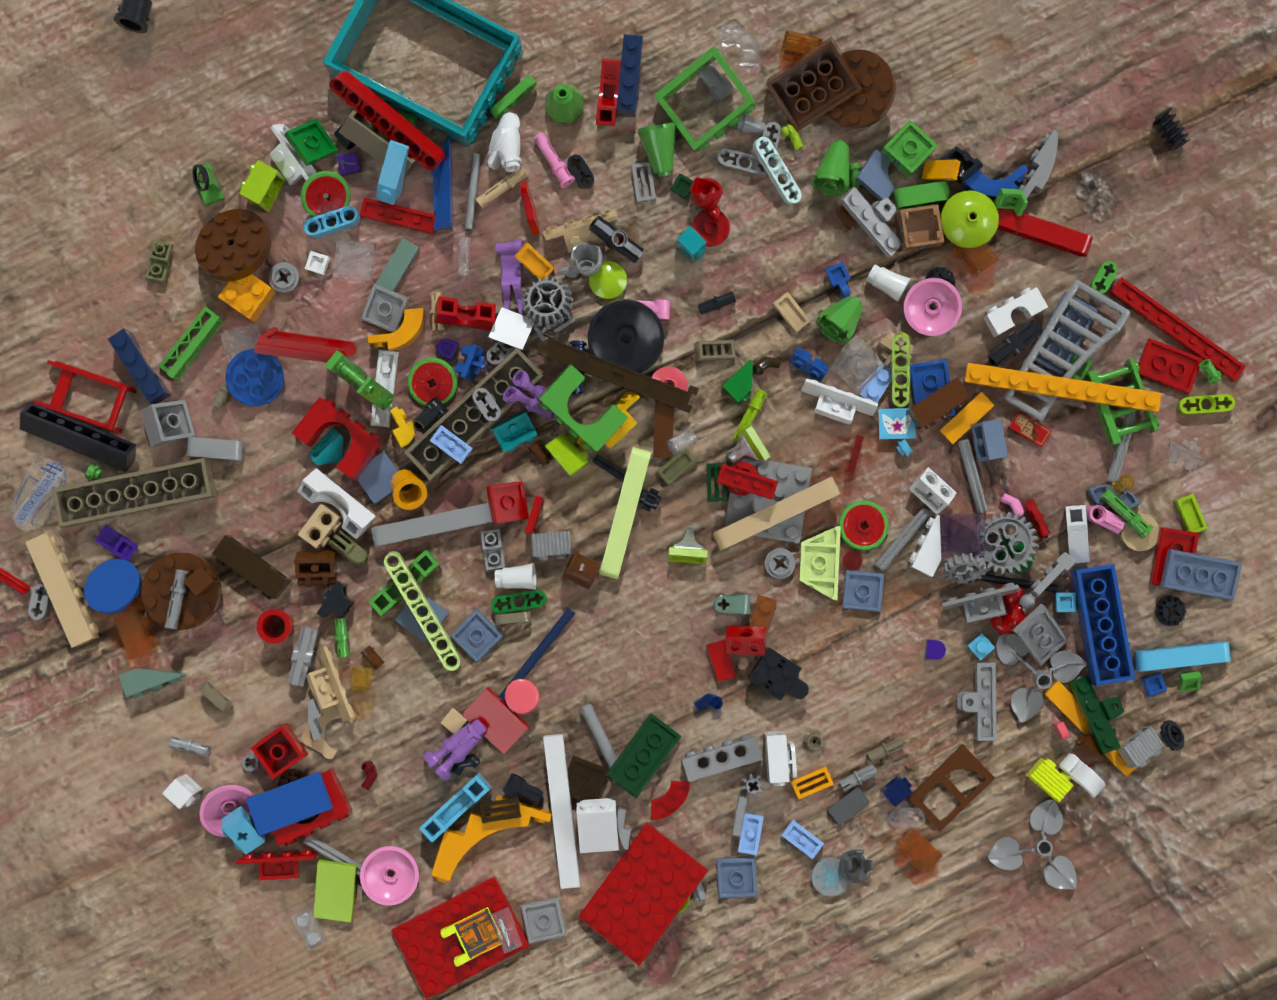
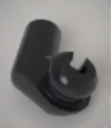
(470, 760)

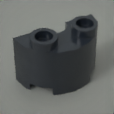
(968, 165)

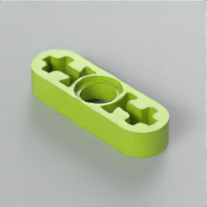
(1192, 400)

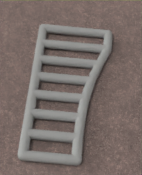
(1084, 355)

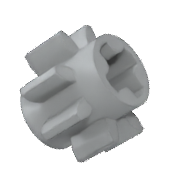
(751, 779)

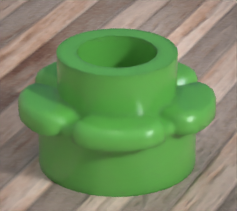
(93, 472)

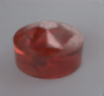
(852, 560)

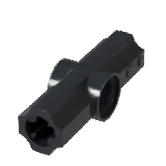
(625, 246)
(1014, 343)

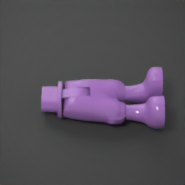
(532, 403)
(459, 745)

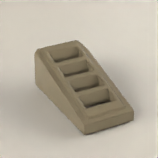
(714, 357)

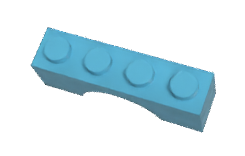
(455, 807)

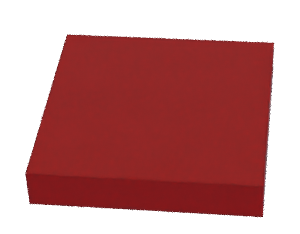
(507, 502)

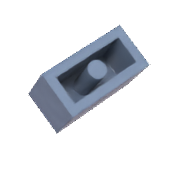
(989, 440)

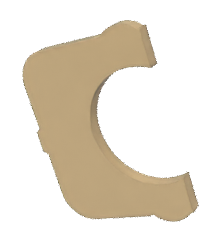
(320, 744)

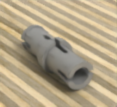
(189, 746)

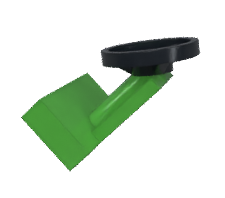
(207, 183)

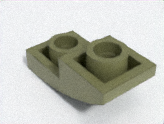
(160, 261)

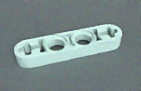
(779, 169)

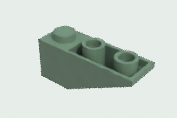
(143, 679)

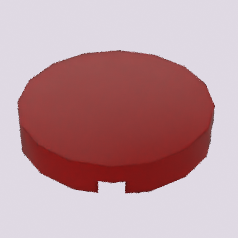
(710, 229)

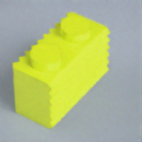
(1049, 779)

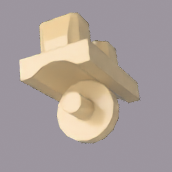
(886, 344)

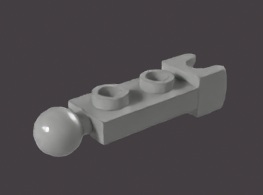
(1060, 566)

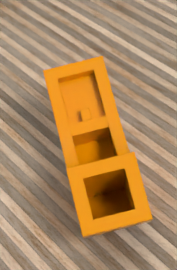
(407, 333)

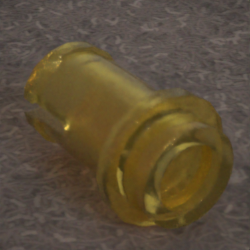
(1125, 482)

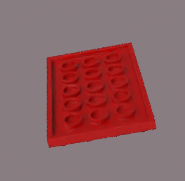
(643, 893)
(433, 956)

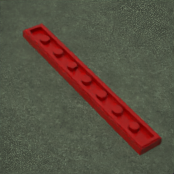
(1176, 329)

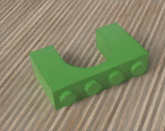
(556, 400)

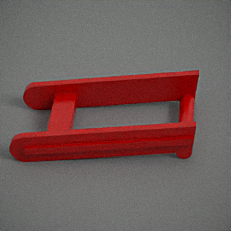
(302, 346)
(62, 389)

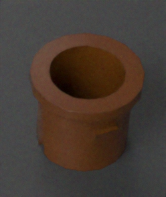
(581, 570)

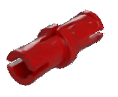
(1036, 518)

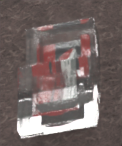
(506, 930)

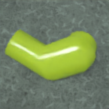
(790, 131)

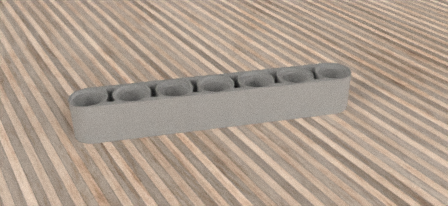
(431, 525)

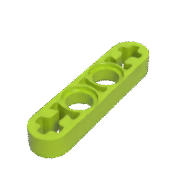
(900, 370)

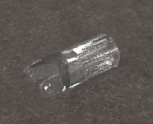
(684, 440)

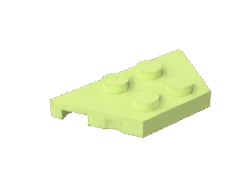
(821, 562)

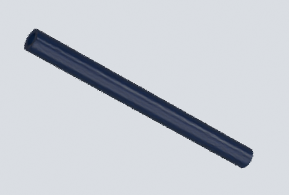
(542, 648)

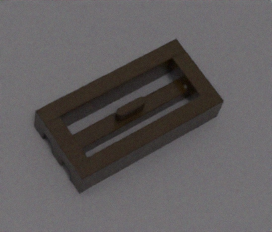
(502, 817)

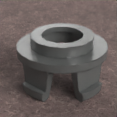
(862, 864)

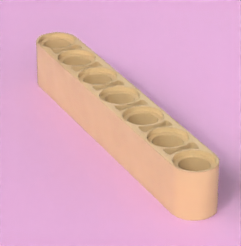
(776, 513)

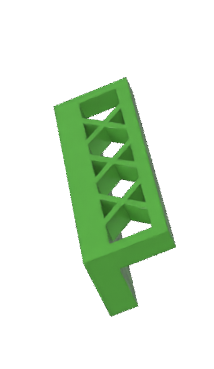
(195, 345)

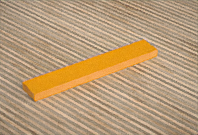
(1068, 706)

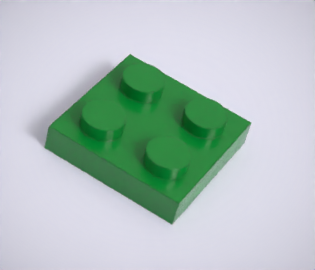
(311, 142)

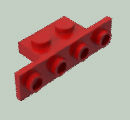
(277, 866)

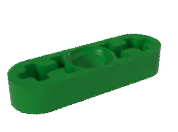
(523, 594)

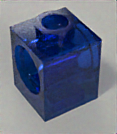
(897, 790)

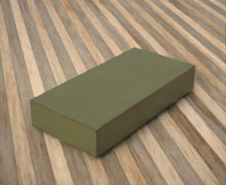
(676, 467)

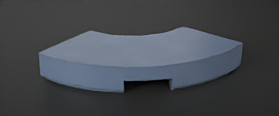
(1125, 496)

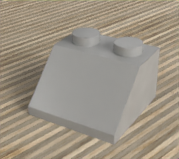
(167, 423)

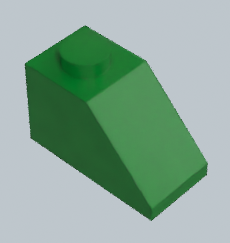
(740, 384)

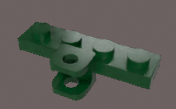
(1097, 714)

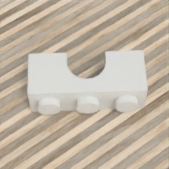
(1000, 319)

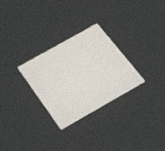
(511, 328)

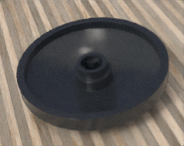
(626, 334)

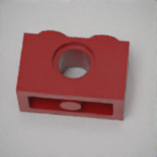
(745, 640)

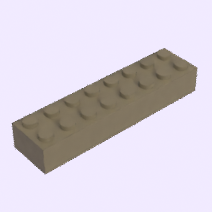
(465, 417)
(134, 492)

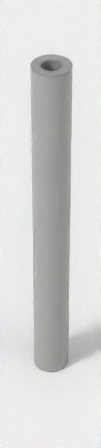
(472, 191)

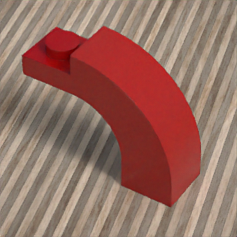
(608, 92)

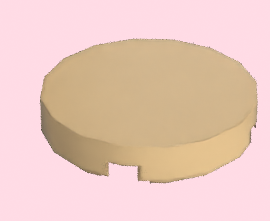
(1132, 539)

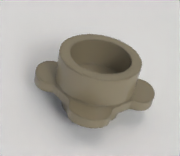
(816, 735)

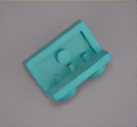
(514, 431)

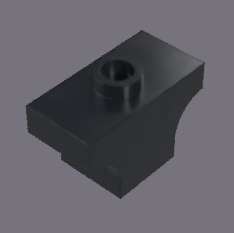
(336, 601)

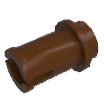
(542, 456)
(372, 657)

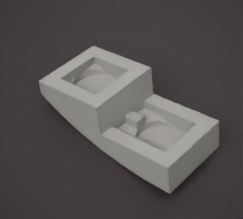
(313, 714)
(624, 832)

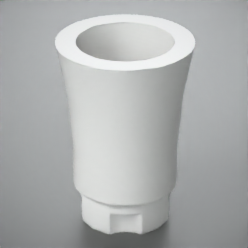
(888, 281)
(516, 577)

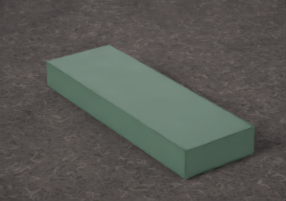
(398, 265)

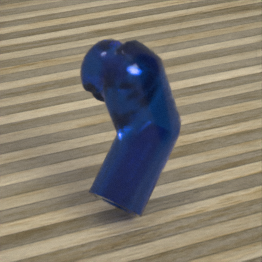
(710, 700)

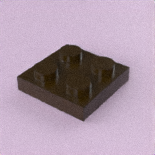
(585, 778)

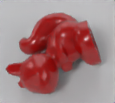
(1014, 611)

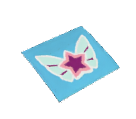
(896, 424)

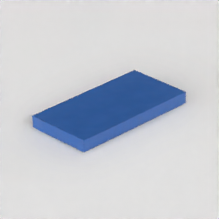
(289, 803)

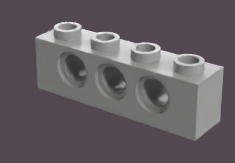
(751, 755)

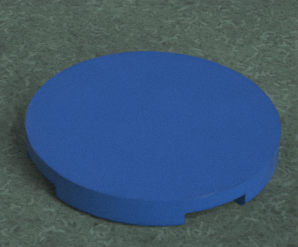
(254, 378)
(112, 586)

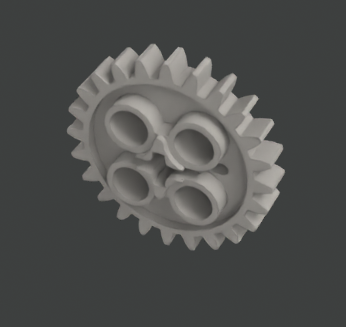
(1023, 535)

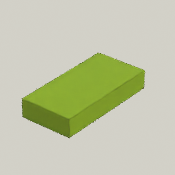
(1190, 513)

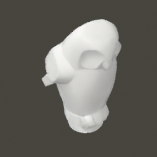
(506, 144)

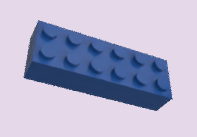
(1102, 624)

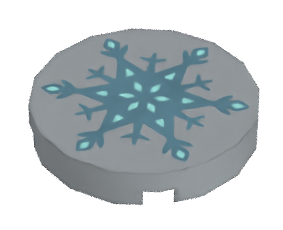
(828, 877)

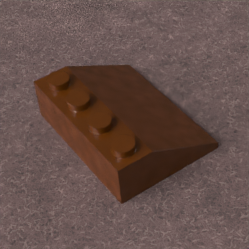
(814, 84)

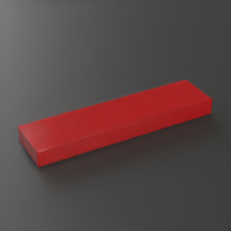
(397, 215)

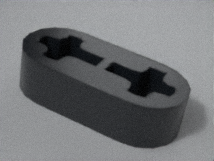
(577, 174)

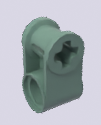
(736, 604)

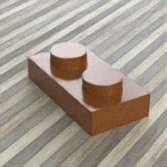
(762, 612)

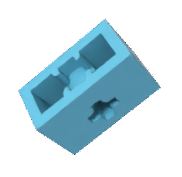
(242, 830)

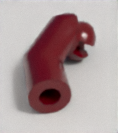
(371, 774)

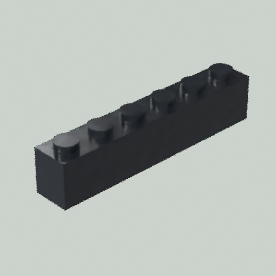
(77, 436)

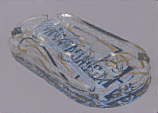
(35, 498)

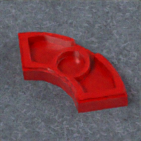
(531, 214)
(670, 801)

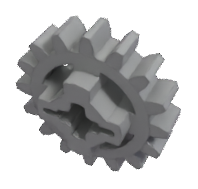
(964, 568)

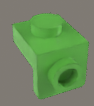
(1011, 199)

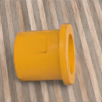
(409, 498)

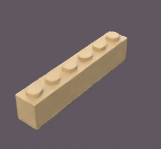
(62, 589)

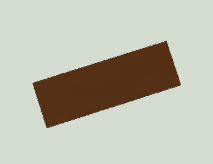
(663, 429)

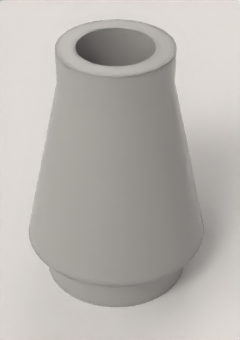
(750, 125)

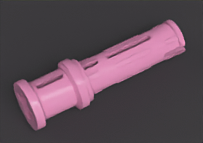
(557, 166)

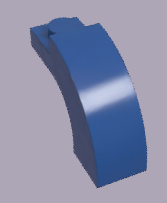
(991, 188)

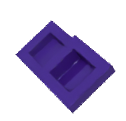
(116, 543)

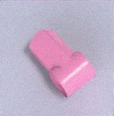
(660, 307)
(1105, 519)

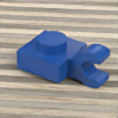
(838, 277)

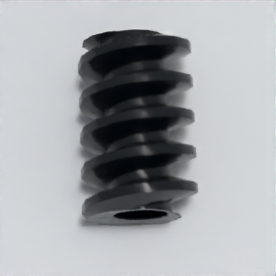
(1170, 129)

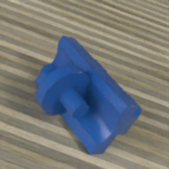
(473, 364)

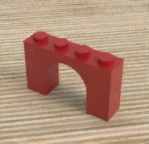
(363, 445)
(287, 834)

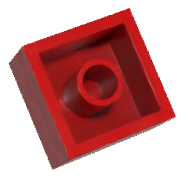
(279, 751)

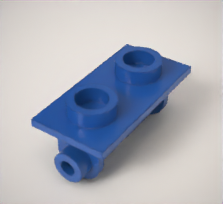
(815, 369)

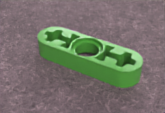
(513, 97)

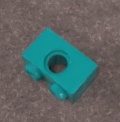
(691, 244)

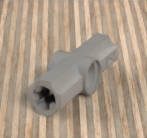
(303, 656)

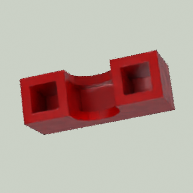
(451, 313)

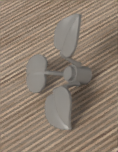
(1028, 702)
(1049, 820)

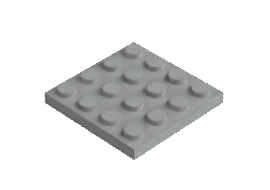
(790, 481)

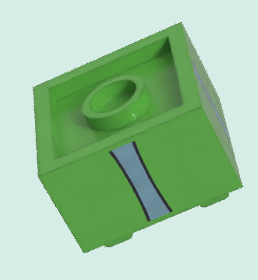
(909, 149)

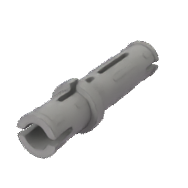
(178, 590)

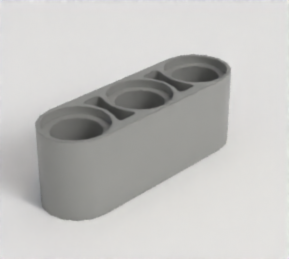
(215, 449)

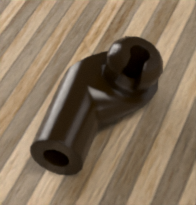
(764, 363)

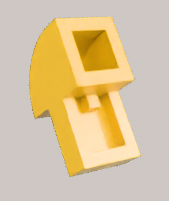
(405, 431)

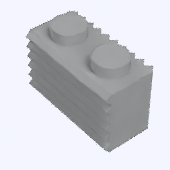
(551, 545)
(1141, 747)

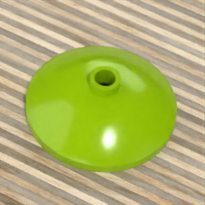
(963, 230)

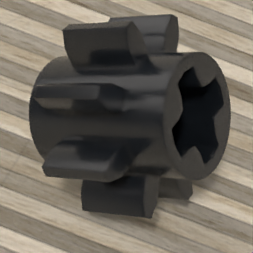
(650, 499)

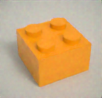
(248, 296)

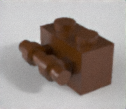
(316, 568)

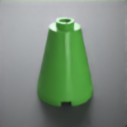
(659, 146)
(833, 170)

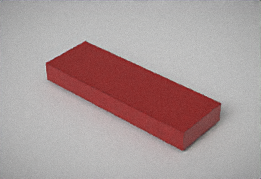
(747, 482)

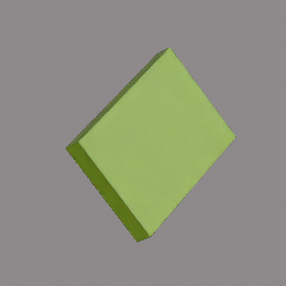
(335, 891)

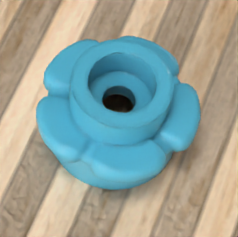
(904, 448)

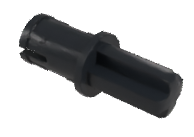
(716, 303)

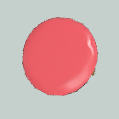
(521, 696)

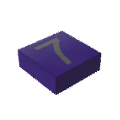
(349, 164)

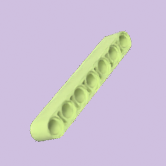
(625, 513)
(423, 620)

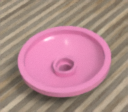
(930, 321)
(214, 806)
(386, 888)

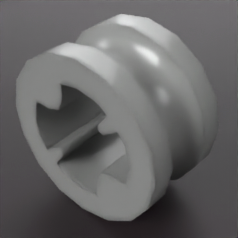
(246, 766)

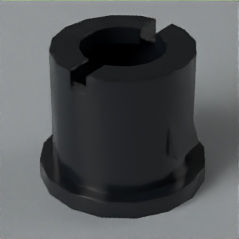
(134, 15)

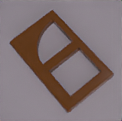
(960, 759)

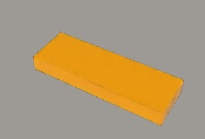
(966, 417)

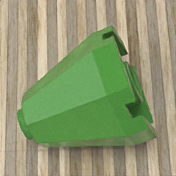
(564, 104)
(840, 320)

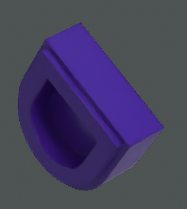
(447, 348)
(934, 649)

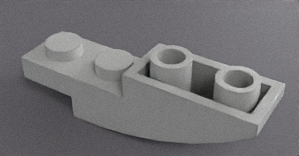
(1042, 164)

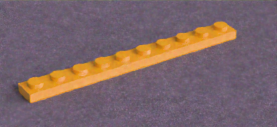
(1062, 387)

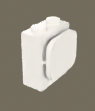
(779, 758)
(597, 825)

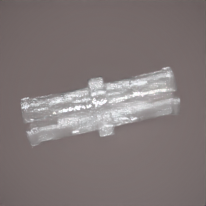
(464, 243)

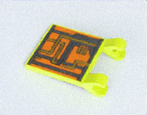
(475, 935)

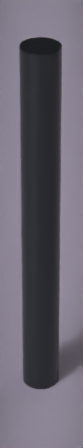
(1021, 583)

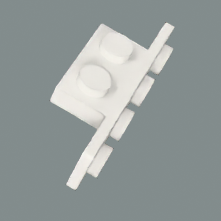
(287, 158)
(837, 403)

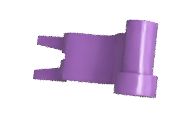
(511, 271)

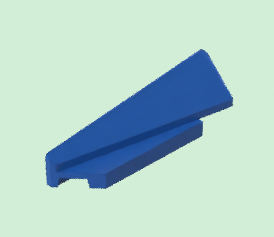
(443, 190)

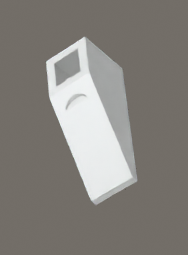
(1077, 533)
(929, 551)

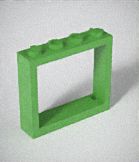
(687, 75)

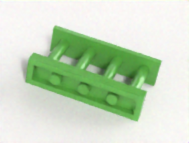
(355, 376)
(1109, 416)

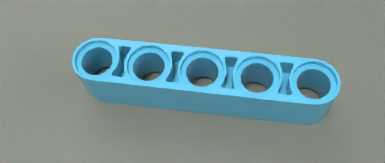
(1182, 656)

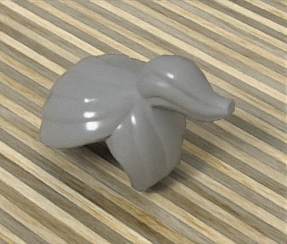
(584, 260)

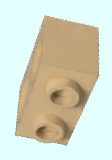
(316, 523)

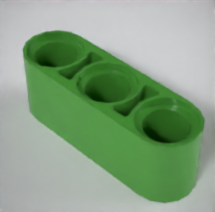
(921, 195)

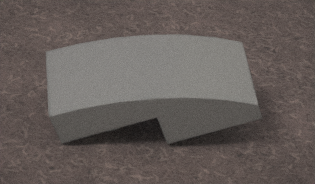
(493, 550)

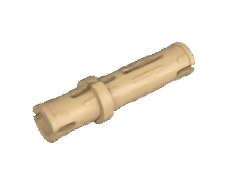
(498, 189)

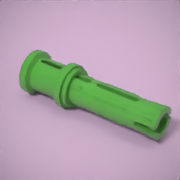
(1132, 519)

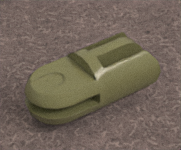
(349, 549)

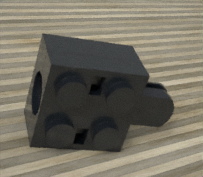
(778, 676)

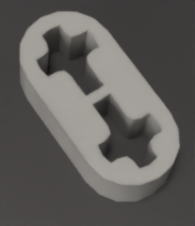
(482, 407)
(36, 601)

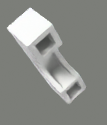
(319, 488)

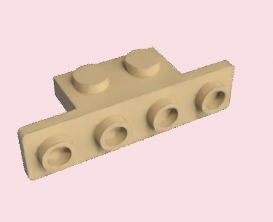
(578, 231)
(327, 686)

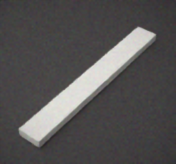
(561, 811)

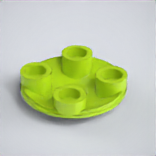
(608, 281)

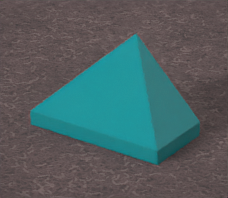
(328, 449)

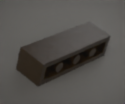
(251, 567)

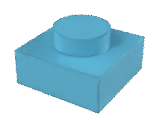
(1065, 602)
(980, 646)

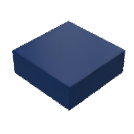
(1154, 684)

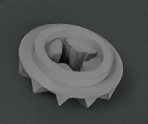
(275, 276)
(780, 572)

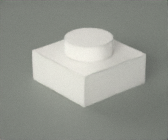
(317, 263)

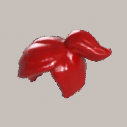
(706, 195)

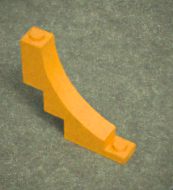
(457, 843)

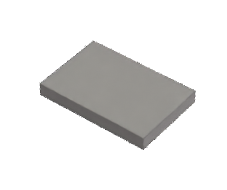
(1040, 634)

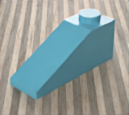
(392, 173)

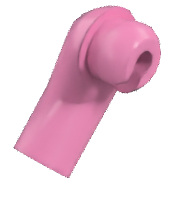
(1014, 503)

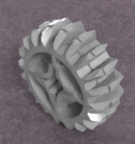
(557, 290)

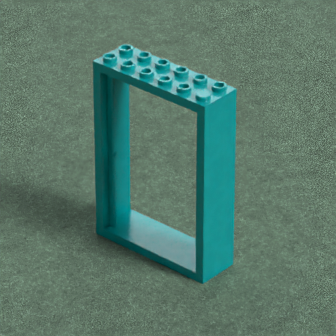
(462, 18)

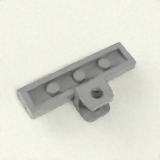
(873, 219)
(982, 701)

